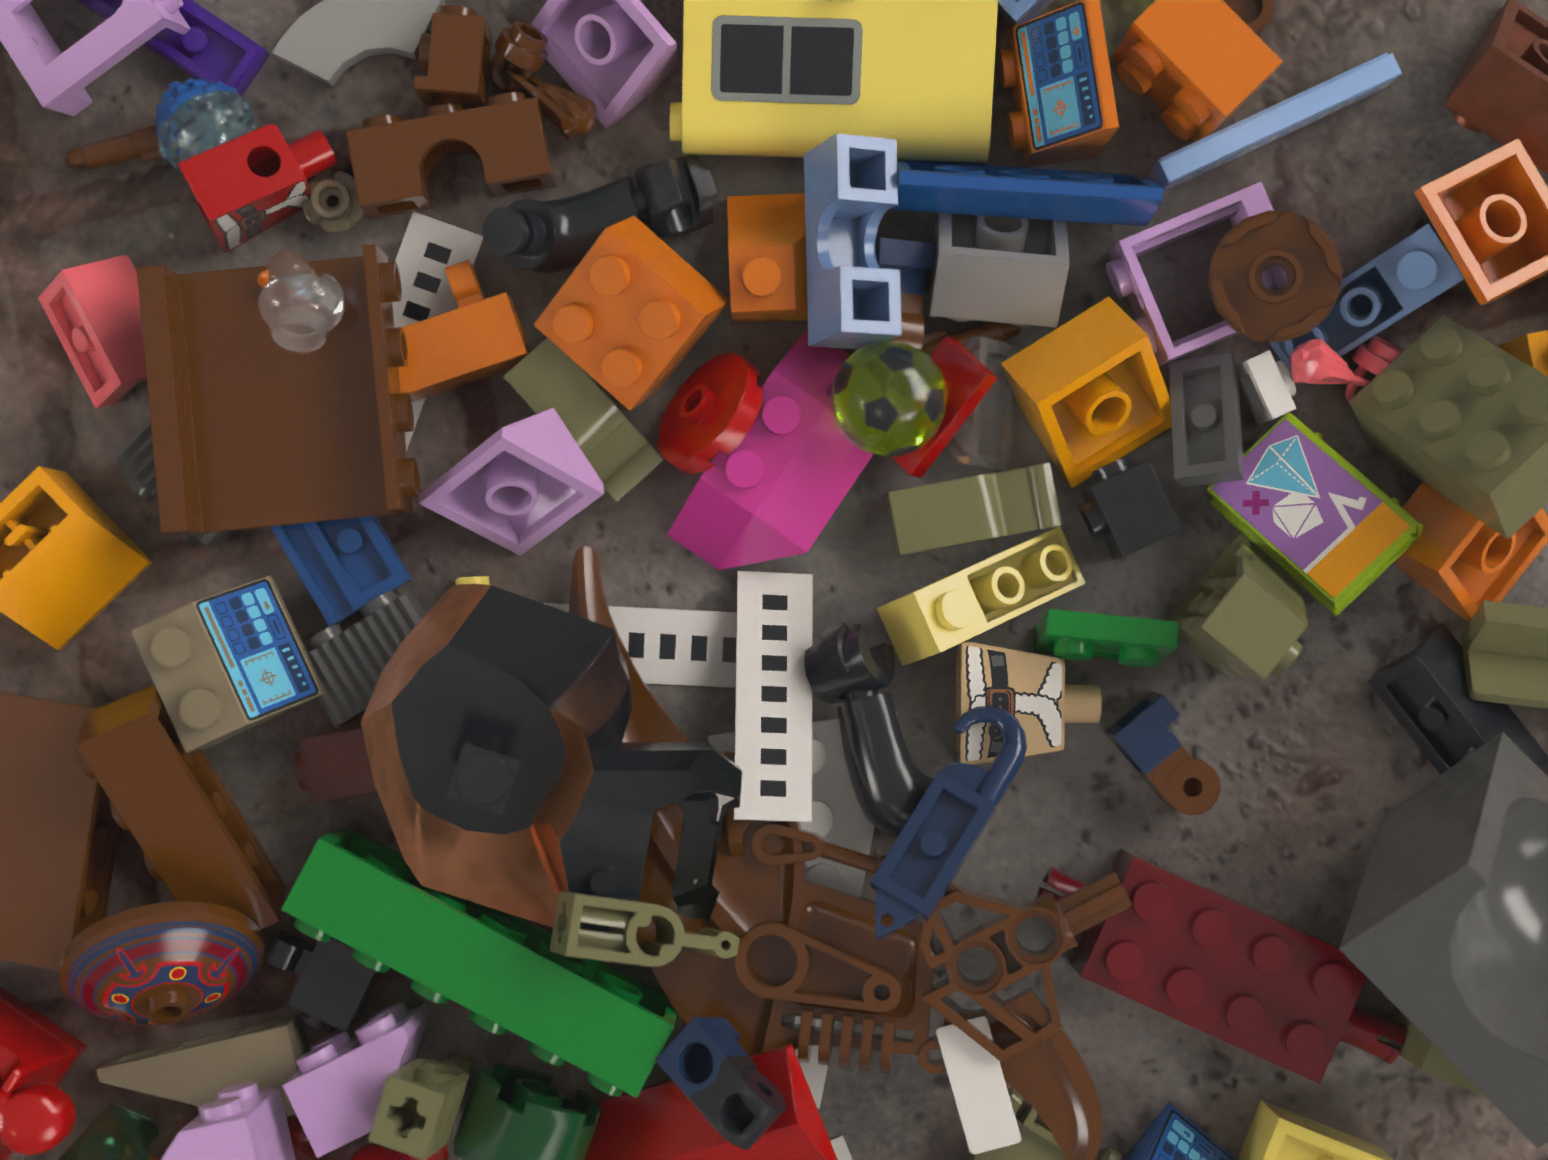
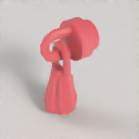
(1319, 364)

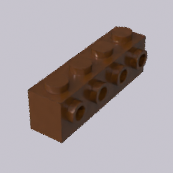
(177, 809)

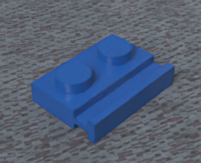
(343, 563)

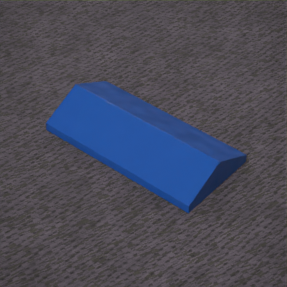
(1027, 192)

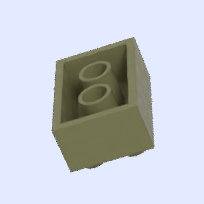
(1464, 423)

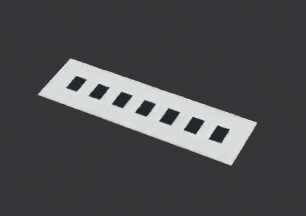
(421, 260)
(678, 644)
(774, 696)

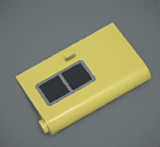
(799, 71)

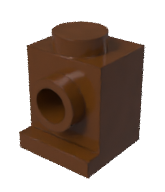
(455, 58)

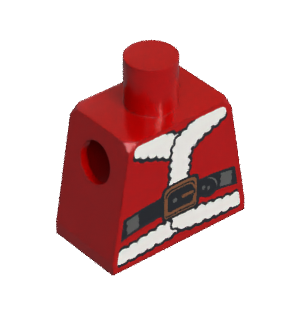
(234, 186)

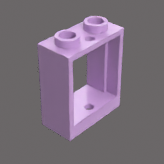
(1129, 280)

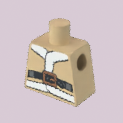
(1025, 686)

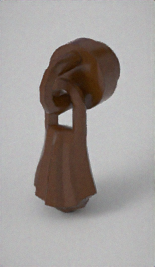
(526, 50)

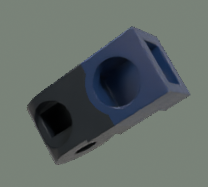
(722, 1081)

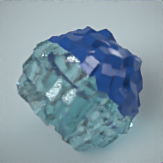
(199, 117)

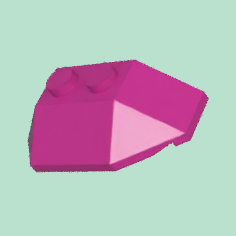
(783, 477)

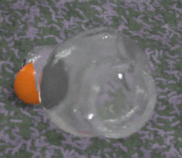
(298, 302)

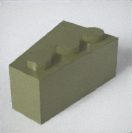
(1243, 614)

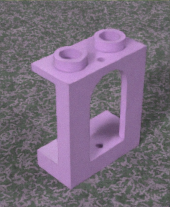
(61, 77)

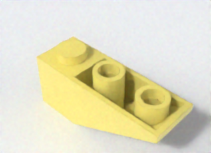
(980, 596)

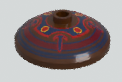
(161, 962)

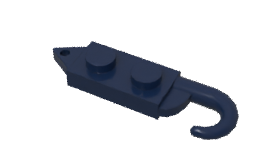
(945, 827)

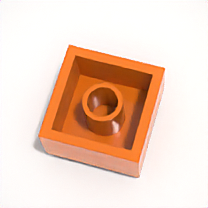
(1193, 63)
(631, 312)

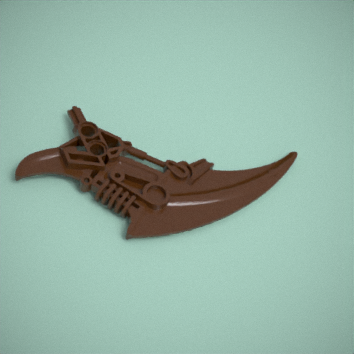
(818, 955)

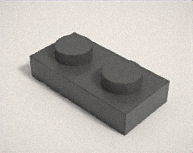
(1206, 420)

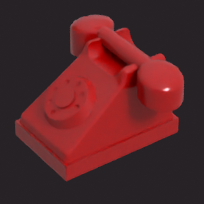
(32, 1067)

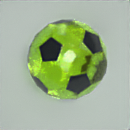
(889, 398)

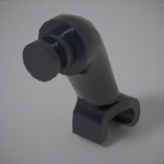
(561, 231)
(874, 750)

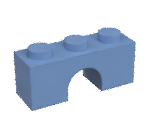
(846, 194)

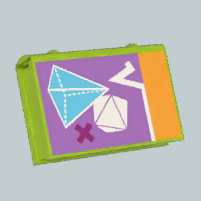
(1315, 514)

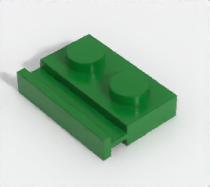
(1104, 636)

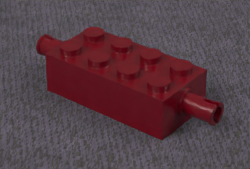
(1228, 970)

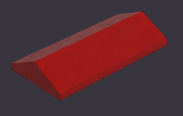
(669, 1126)

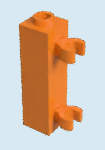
(465, 342)

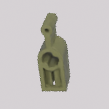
(606, 437)
(973, 509)
(623, 921)
(421, 1104)

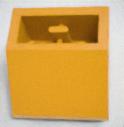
(60, 557)

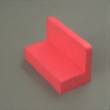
(99, 325)

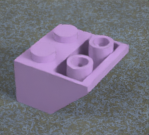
(345, 1076)

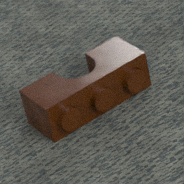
(397, 157)

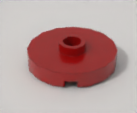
(710, 413)

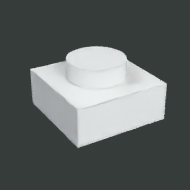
(1266, 387)

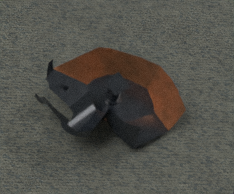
(512, 765)

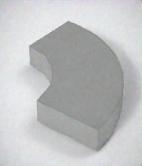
(347, 31)

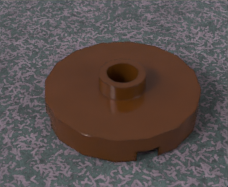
(1281, 241)

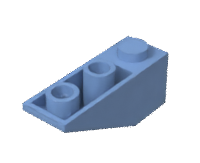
(1383, 292)

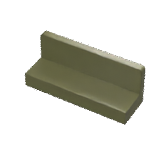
(1507, 654)

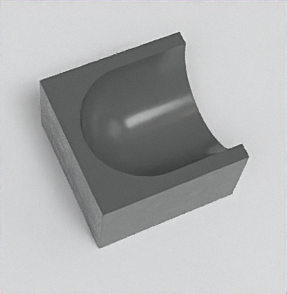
(1460, 924)

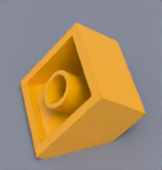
(1091, 390)

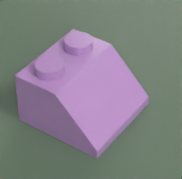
(237, 1127)

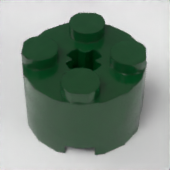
(524, 1118)

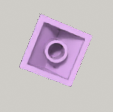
(608, 51)
(518, 484)

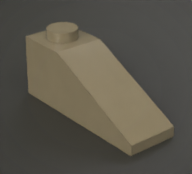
(201, 1066)

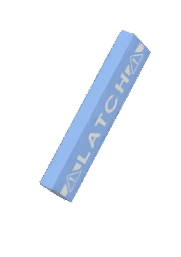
(1275, 122)

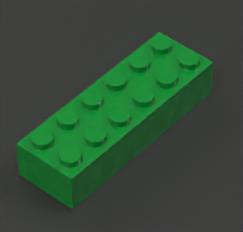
(482, 961)

